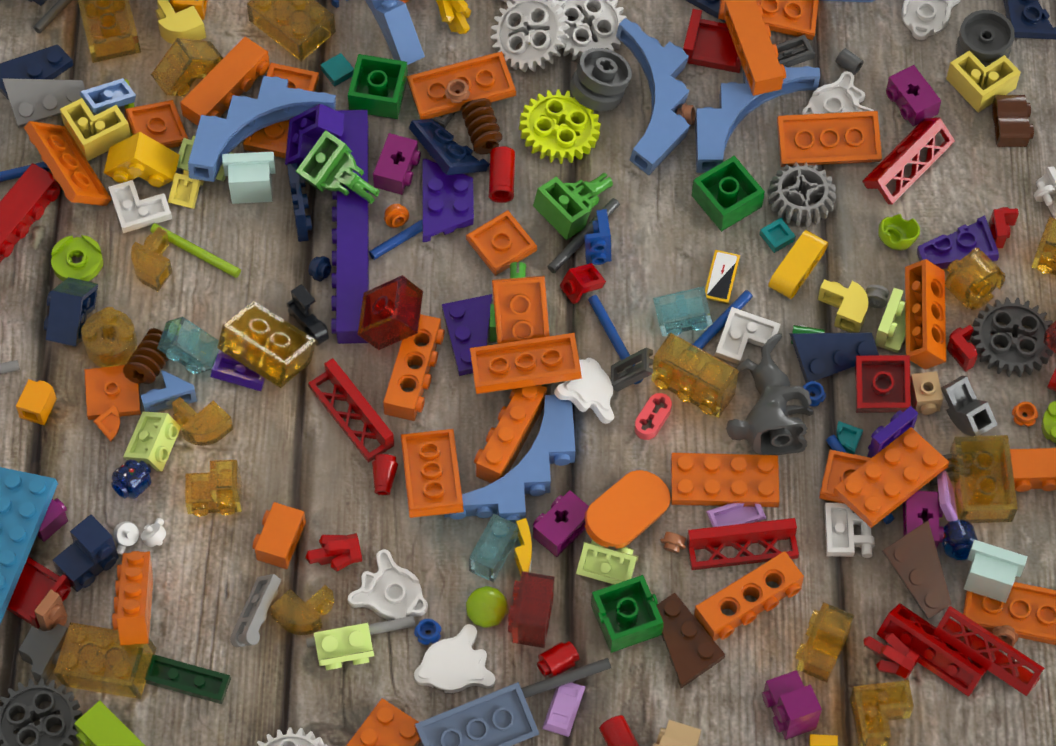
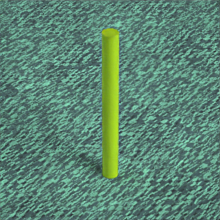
(199, 252)

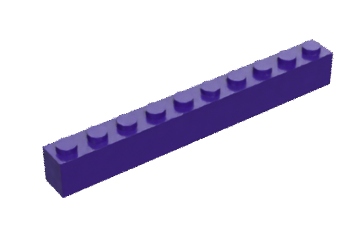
(351, 236)

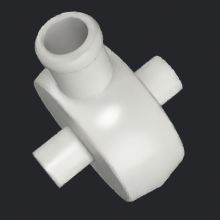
(154, 533)
(125, 535)

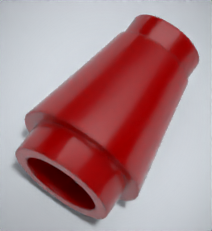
(384, 472)

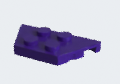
(445, 201)

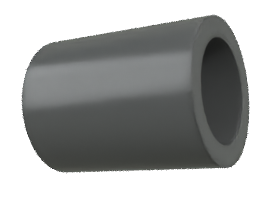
(849, 61)

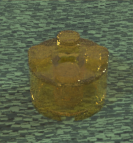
(974, 279)
(109, 338)

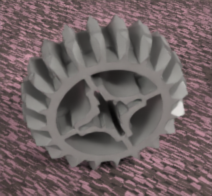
(791, 202)

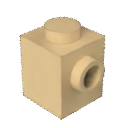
(926, 392)

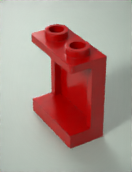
(710, 44)
(33, 587)

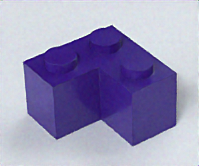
(307, 129)

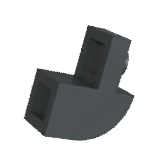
(967, 413)

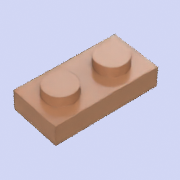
(51, 612)

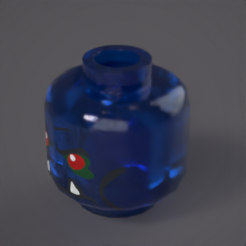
(131, 479)
(958, 539)

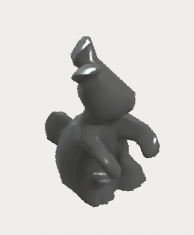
(768, 424)

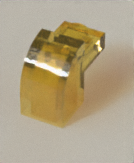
(148, 261)
(203, 427)
(302, 617)

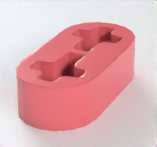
(657, 419)

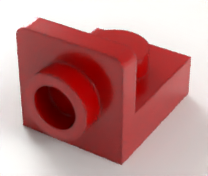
(1000, 224)
(580, 281)
(961, 349)

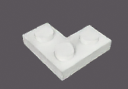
(138, 213)
(743, 328)

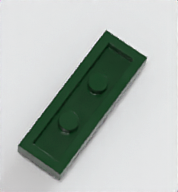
(188, 679)

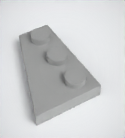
(40, 98)

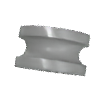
(877, 296)

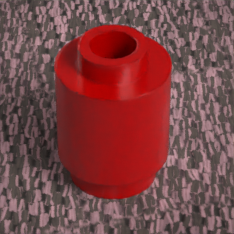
(558, 659)

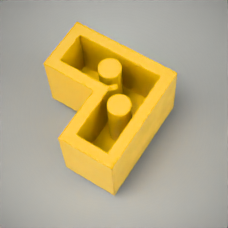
(141, 158)

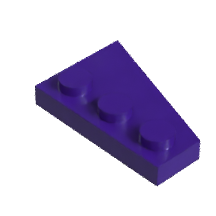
(946, 249)
(467, 328)

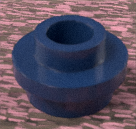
(320, 268)

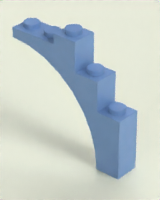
(397, 29)
(667, 95)
(736, 101)
(245, 117)
(532, 475)

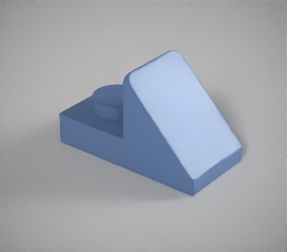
(108, 95)
(161, 399)

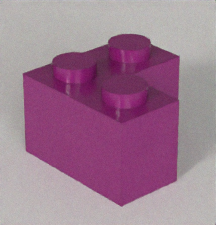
(792, 704)

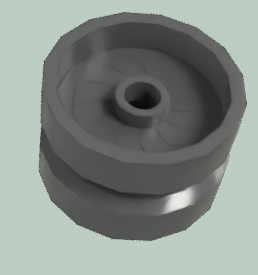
(986, 35)
(600, 79)

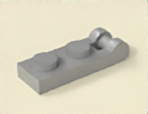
(255, 611)

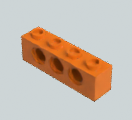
(925, 314)
(403, 403)
(778, 570)

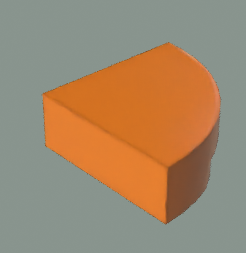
(109, 422)

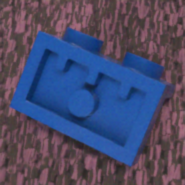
(599, 242)

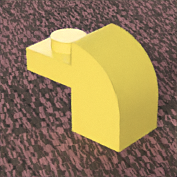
(183, 24)
(850, 301)

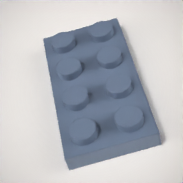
(488, 721)

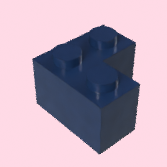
(69, 310)
(88, 555)

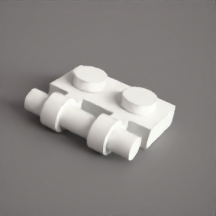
(840, 532)

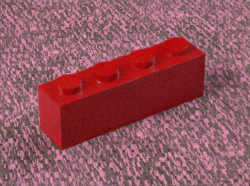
(25, 205)

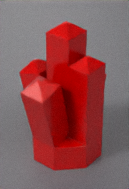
(337, 550)
(898, 657)

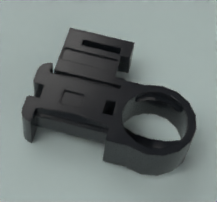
(298, 309)

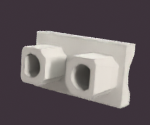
(1047, 190)

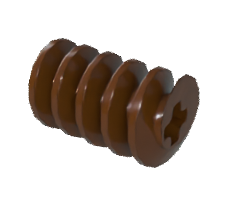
(481, 125)
(146, 360)

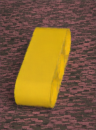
(798, 264)

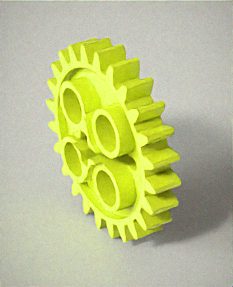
(559, 127)

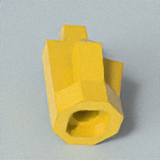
(455, 14)

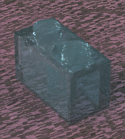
(683, 311)
(189, 345)
(493, 547)

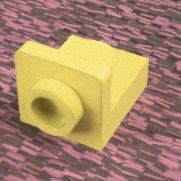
(184, 190)

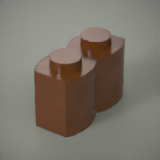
(1011, 120)

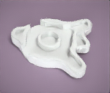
(926, 16)
(837, 97)
(589, 392)
(390, 591)
(454, 664)

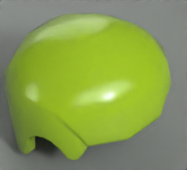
(898, 232)
(486, 607)

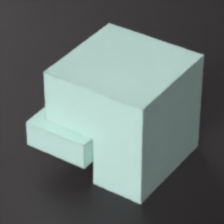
(249, 176)
(993, 570)

